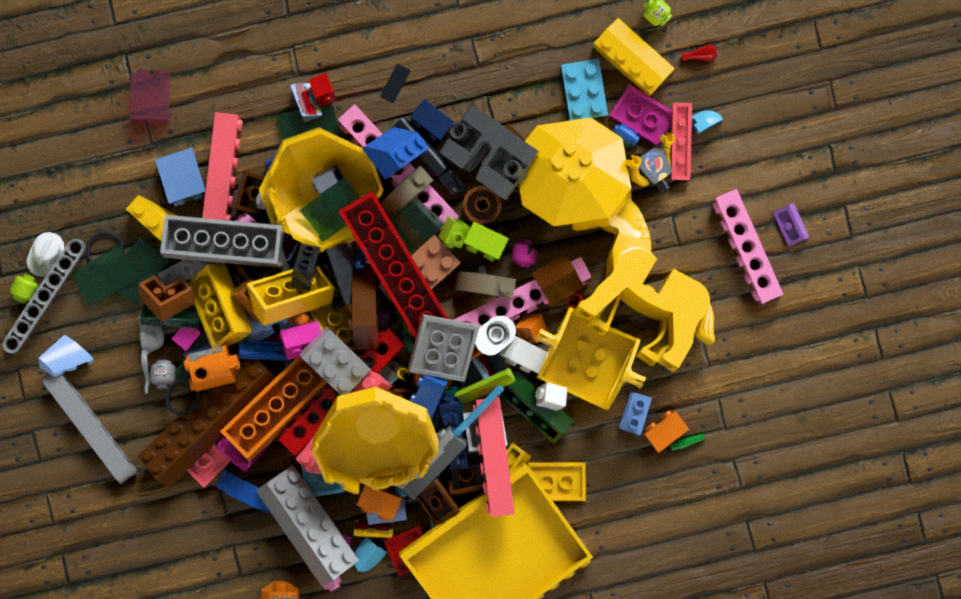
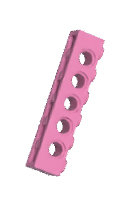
(757, 253)

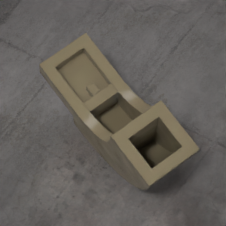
(406, 192)
(484, 284)

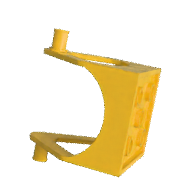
(587, 362)

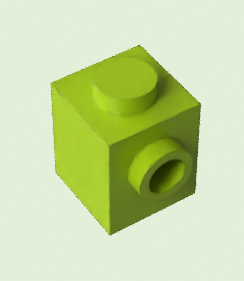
(453, 232)

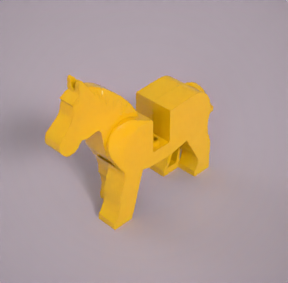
(678, 304)

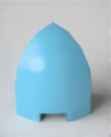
(705, 120)
(368, 555)

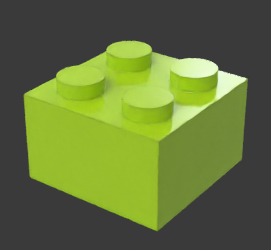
(486, 242)

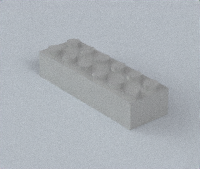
(222, 241)
(307, 525)

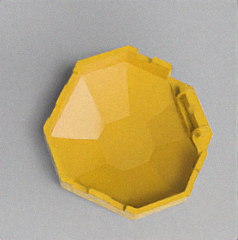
(576, 174)
(290, 183)
(374, 441)

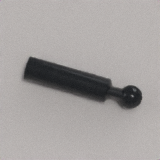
(435, 163)

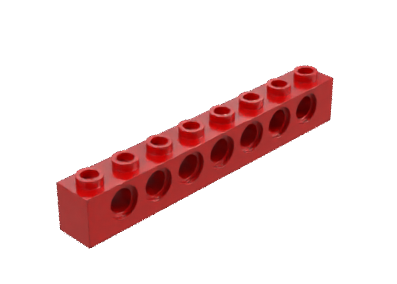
(296, 445)

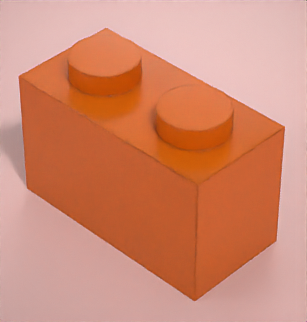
(665, 431)
(382, 502)

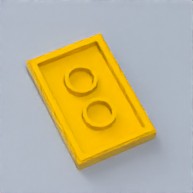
(561, 479)

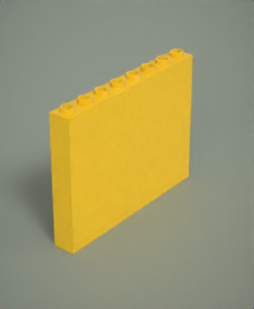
(499, 555)

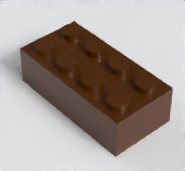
(364, 309)

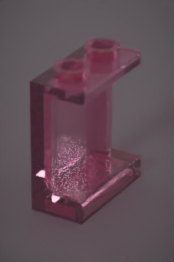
(150, 96)

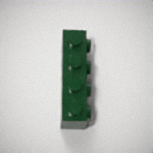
(551, 423)

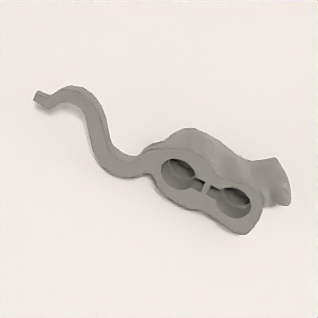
(151, 339)

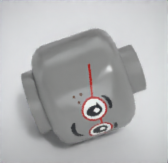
(162, 374)

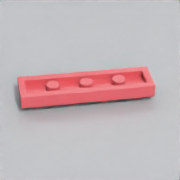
(681, 148)

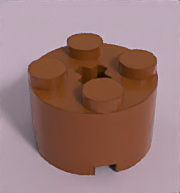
(477, 195)

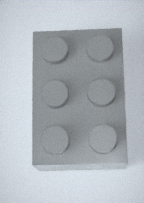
(334, 361)

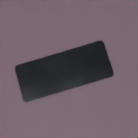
(395, 82)

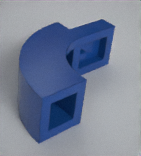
(240, 489)

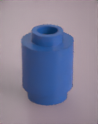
(628, 135)

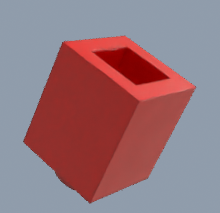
(322, 89)

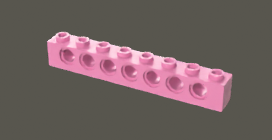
(355, 116)
(524, 293)

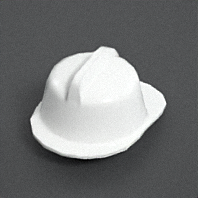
(44, 253)
(495, 335)

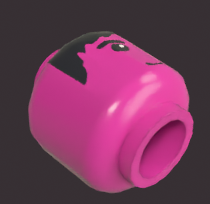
(524, 253)

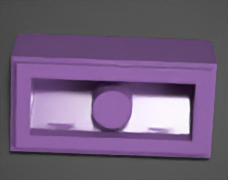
(791, 224)

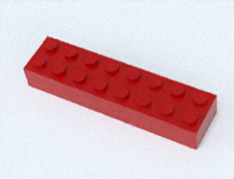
(391, 260)

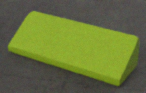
(485, 386)

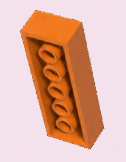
(274, 408)

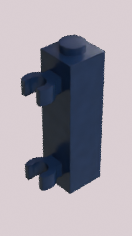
(451, 415)

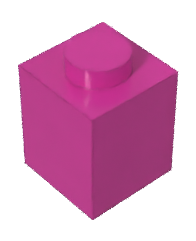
(187, 337)

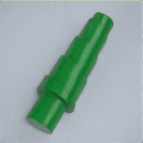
(686, 442)

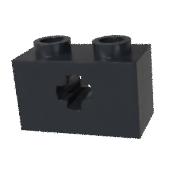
(305, 266)

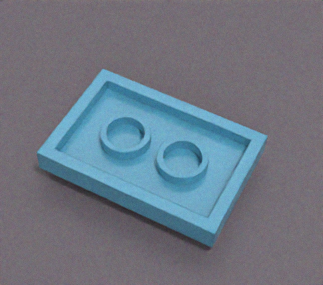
(584, 89)

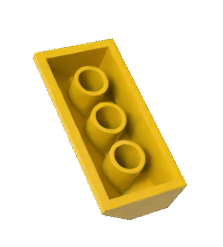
(633, 57)
(276, 299)
(218, 310)

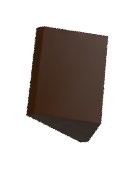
(247, 193)
(558, 280)
(466, 479)
(437, 502)

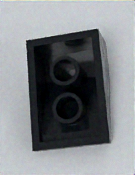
(338, 267)

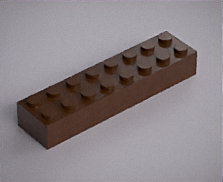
(198, 431)

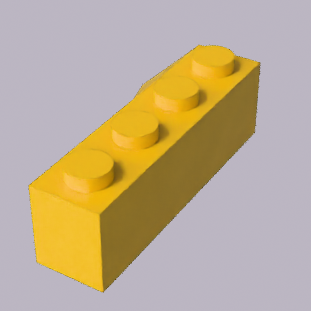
(149, 215)

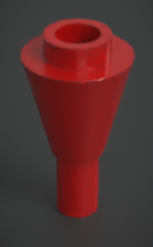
(705, 53)

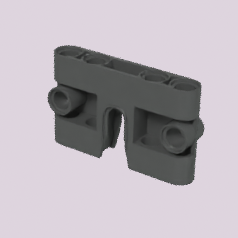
(505, 155)

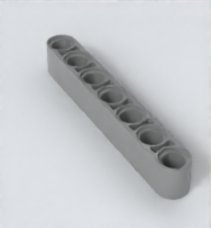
(41, 305)
(90, 426)

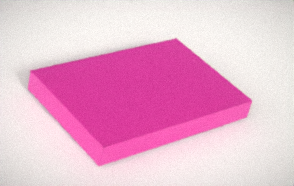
(642, 115)

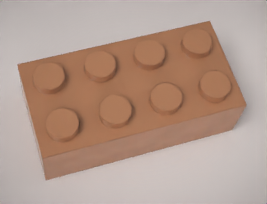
(434, 263)

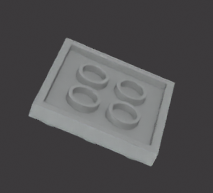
(443, 348)

